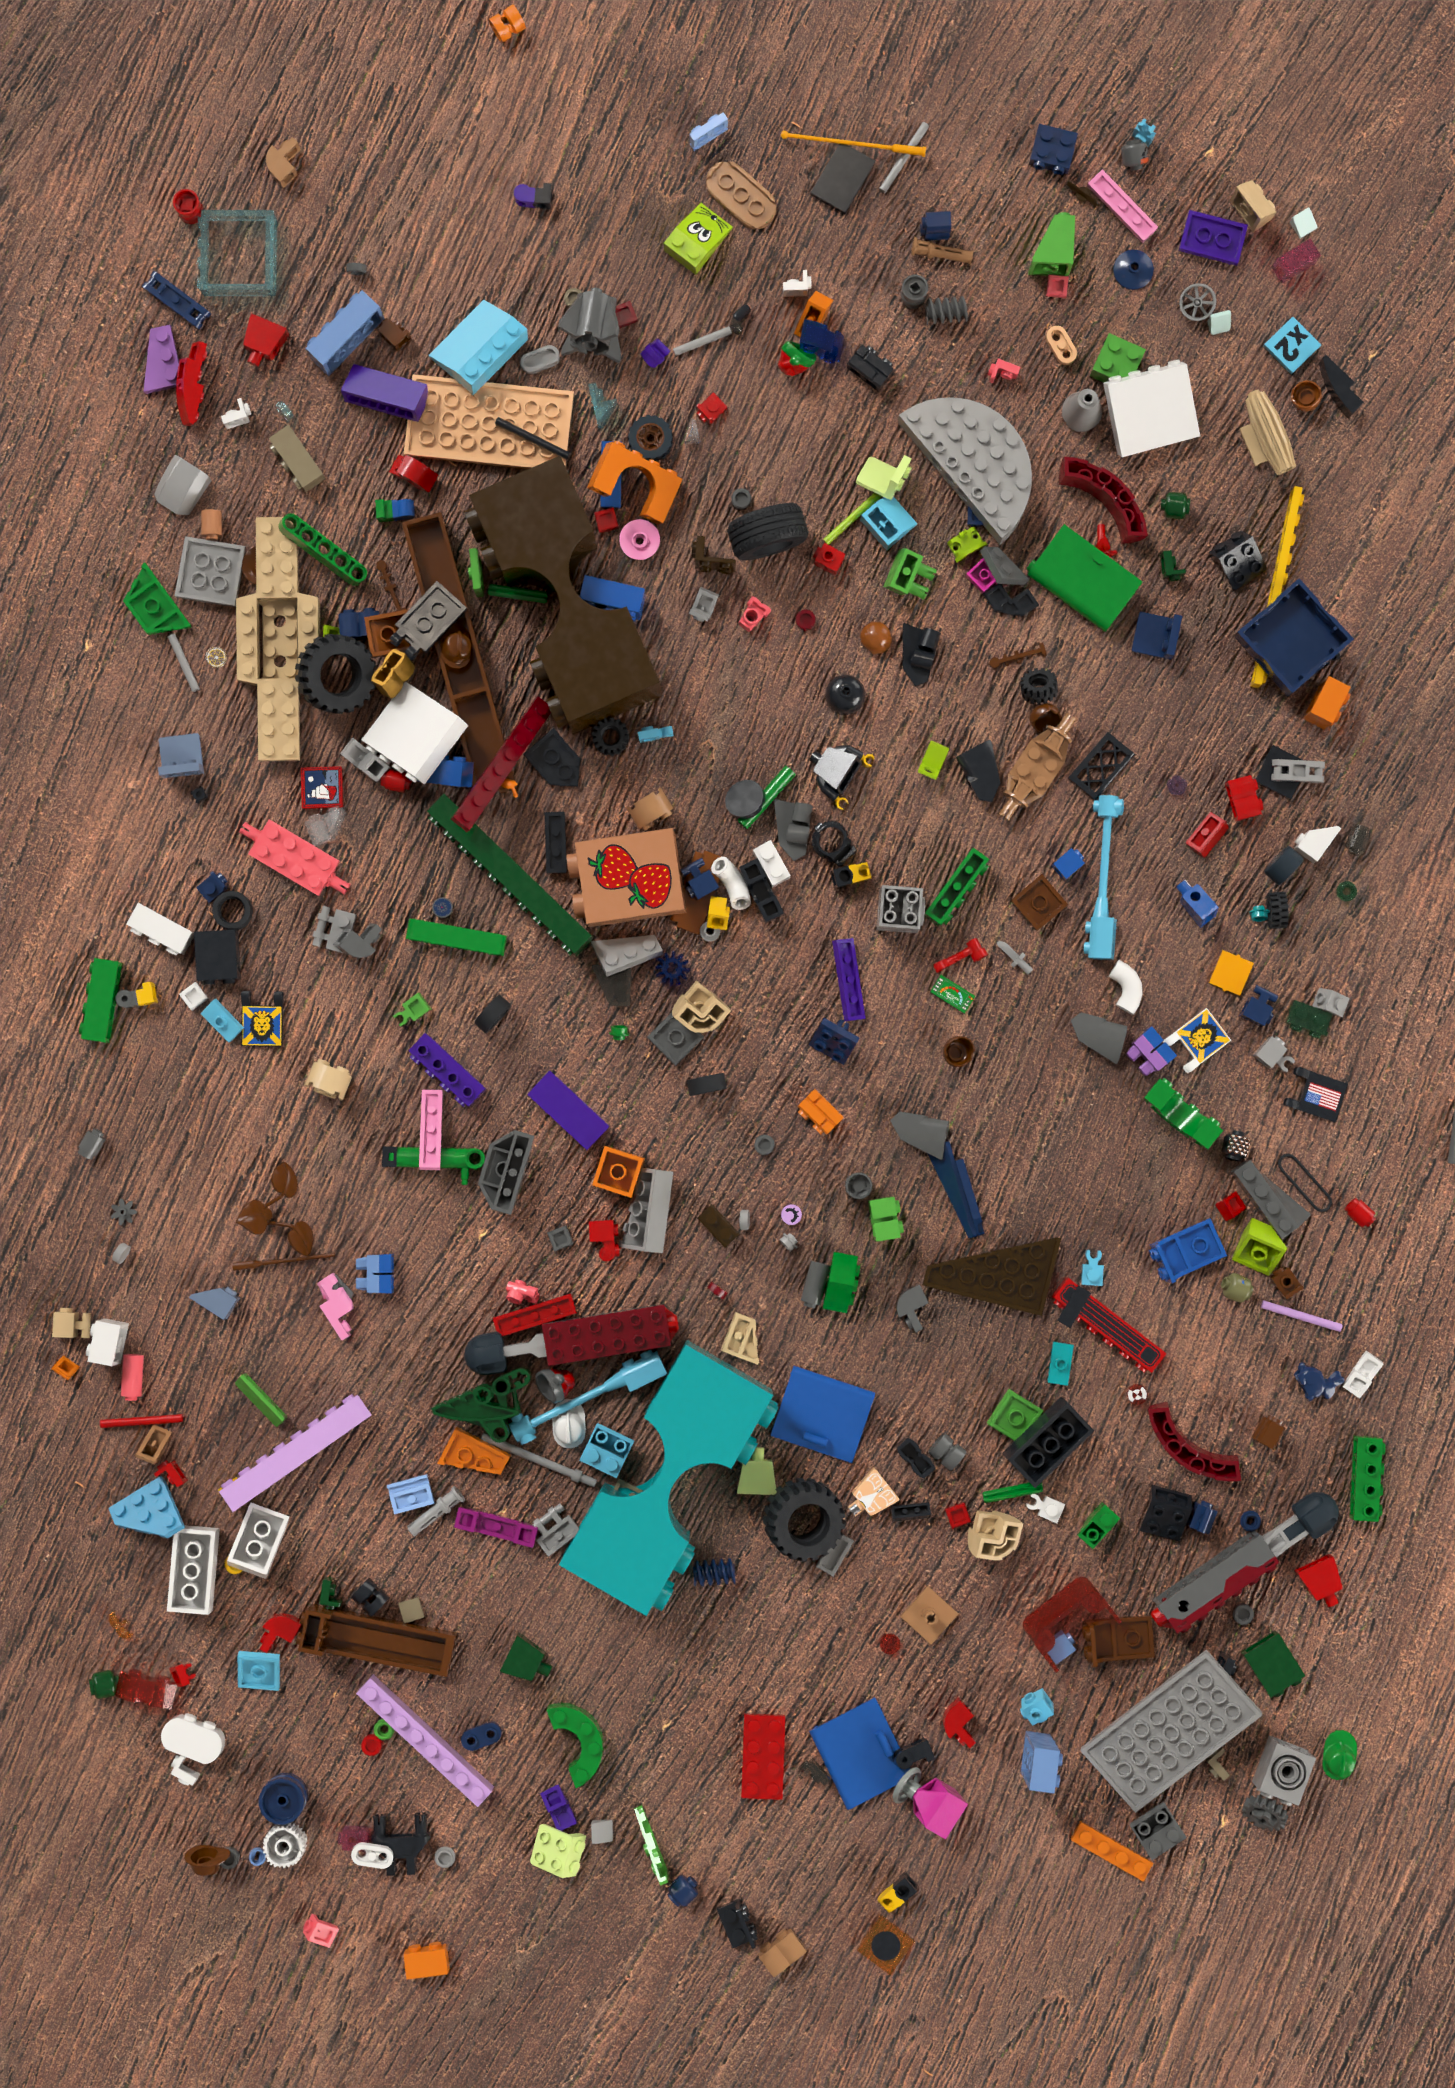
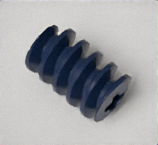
(714, 1572)

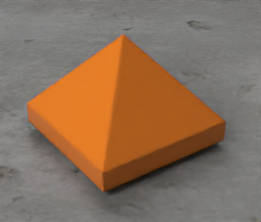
(65, 1368)

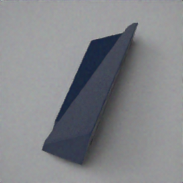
(959, 1190)

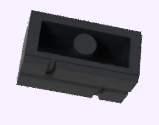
(870, 367)

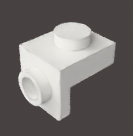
(183, 1773)

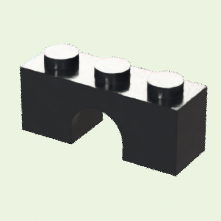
(761, 891)

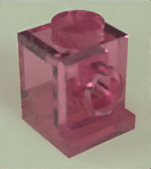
(360, 1833)

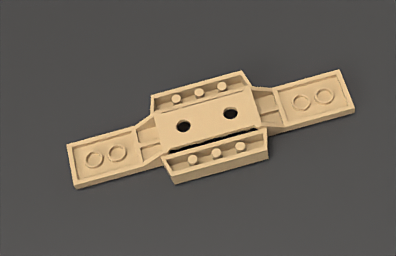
(279, 596)

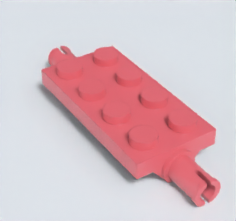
(294, 858)

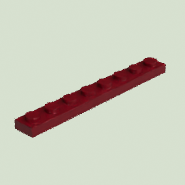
(501, 764)

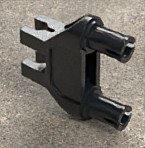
(403, 1845)

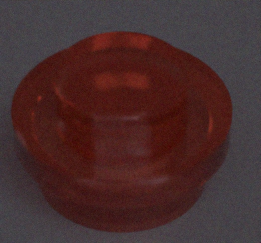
(890, 1643)

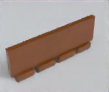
(698, 908)

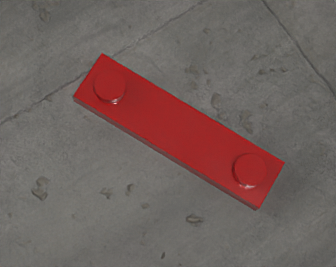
(535, 1315)

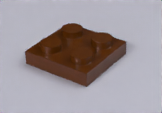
(1039, 902)

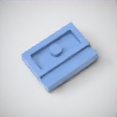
(703, 134)
(410, 1494)

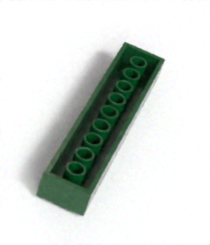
(514, 879)

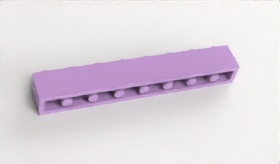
(294, 1453)
(425, 1740)

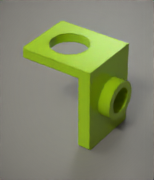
(933, 759)

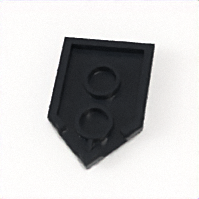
(555, 760)

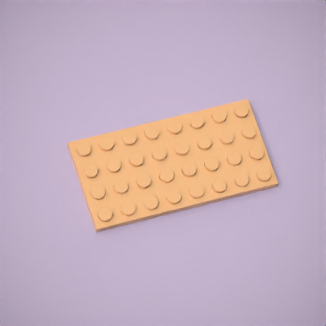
(464, 428)

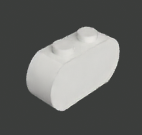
(193, 1738)

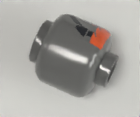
(1134, 154)

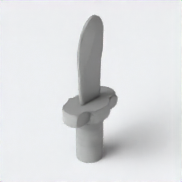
(1017, 959)

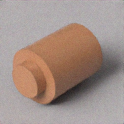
(211, 524)

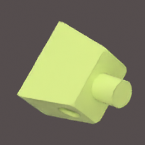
(757, 1475)

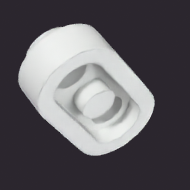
(372, 1858)

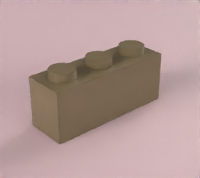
(296, 459)

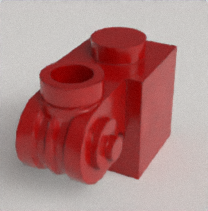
(605, 1232)

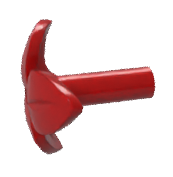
(1102, 542)

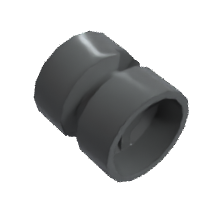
(914, 291)
(858, 1185)
(946, 1451)

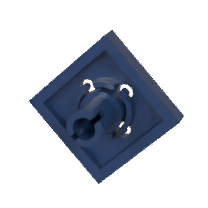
(834, 1040)

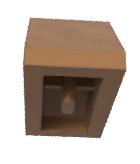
(154, 1445)

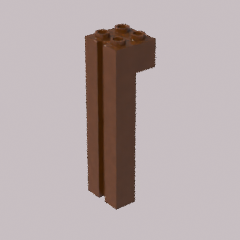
(376, 1640)

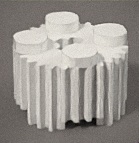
(276, 1852)

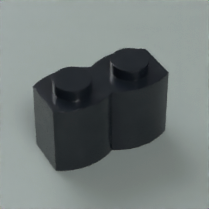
(912, 1454)

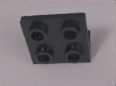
(1167, 1513)
(736, 1923)

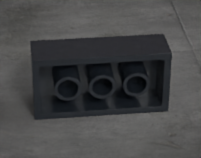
(1048, 1442)

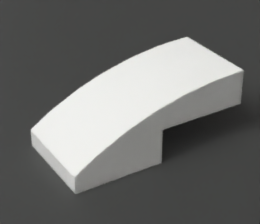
(1362, 1374)

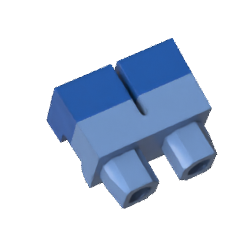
(376, 1264)

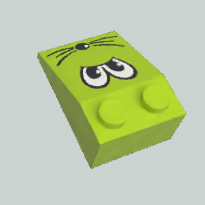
(697, 238)

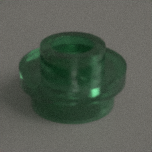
(1352, 891)

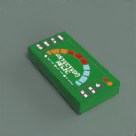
(952, 994)

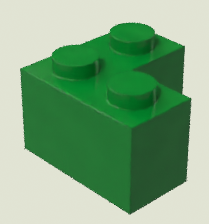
(841, 1282)

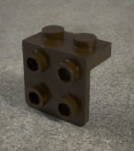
(706, 564)

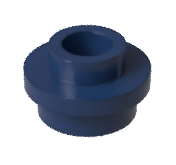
(1256, 1521)

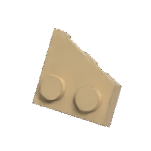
(742, 1338)

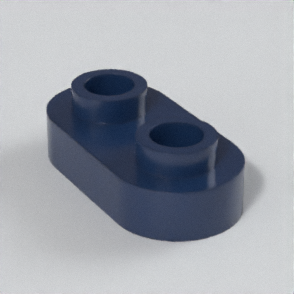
(480, 1735)

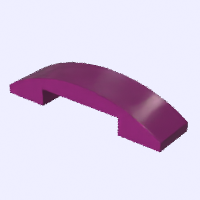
(496, 1526)

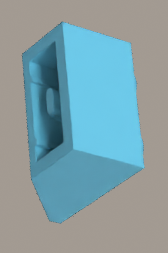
(887, 521)
(606, 1450)

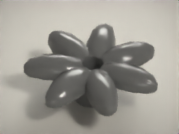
(127, 1211)

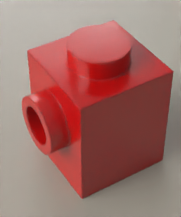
(828, 558)

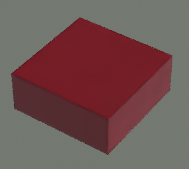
(625, 314)

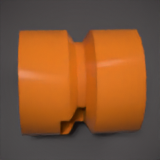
(514, 23)

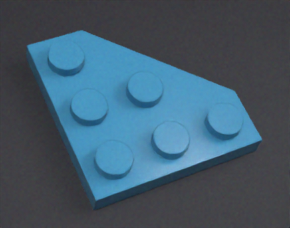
(149, 1510)

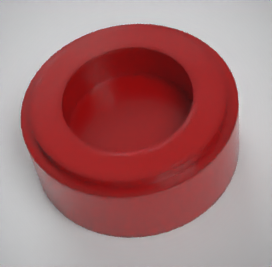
(371, 1745)

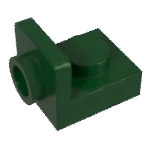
(1168, 564)
(328, 1590)

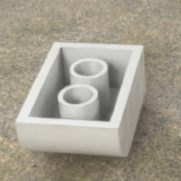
(258, 1540)

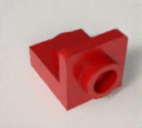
(710, 409)
(174, 1475)

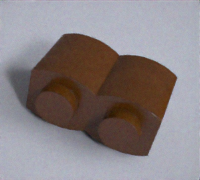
(1269, 1431)

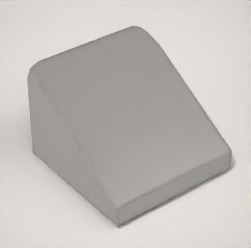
(602, 1831)

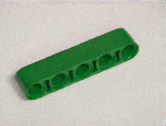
(312, 549)
(456, 937)

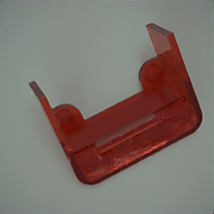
(1058, 1607)

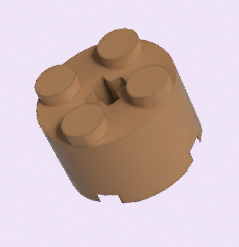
(650, 808)

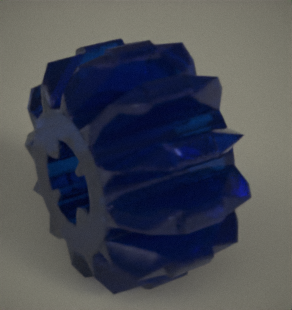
(665, 967)

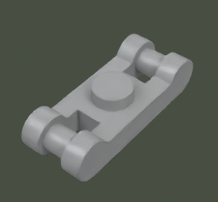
(1298, 771)

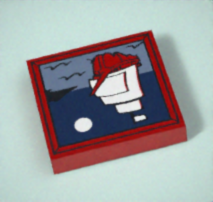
(321, 787)

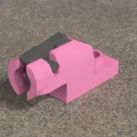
(337, 1303)

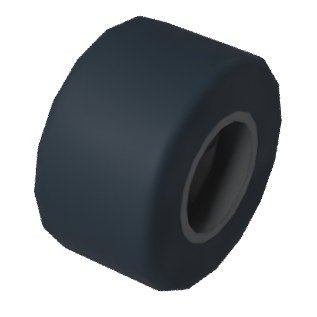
(1283, 865)

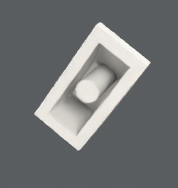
(1315, 842)

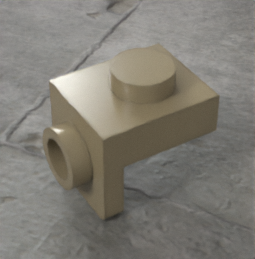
(1215, 1767)

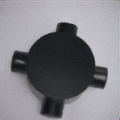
(199, 794)

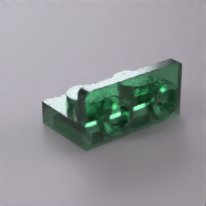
(1309, 1019)

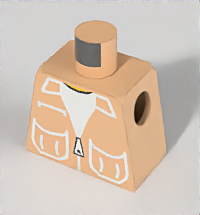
(872, 1494)

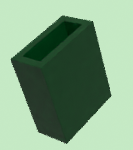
(1273, 1664)

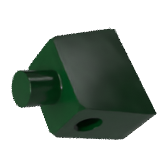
(525, 1659)

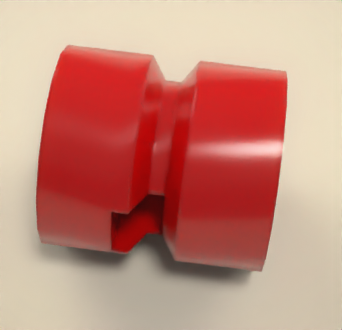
(187, 206)

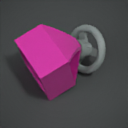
(934, 1803)

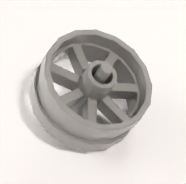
(1197, 302)

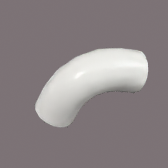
(733, 882)
(1130, 985)

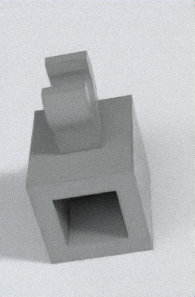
(1271, 1053)

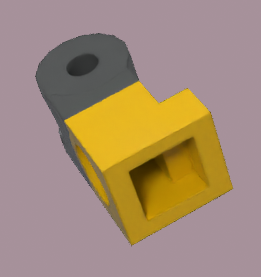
(137, 998)

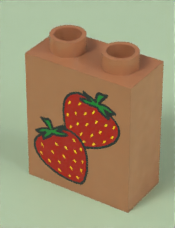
(627, 878)

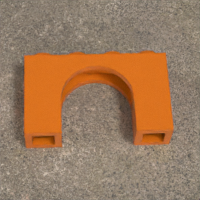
(662, 482)

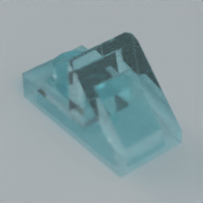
(602, 409)

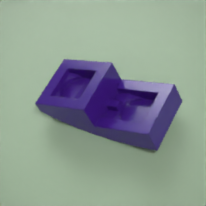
(559, 1808)

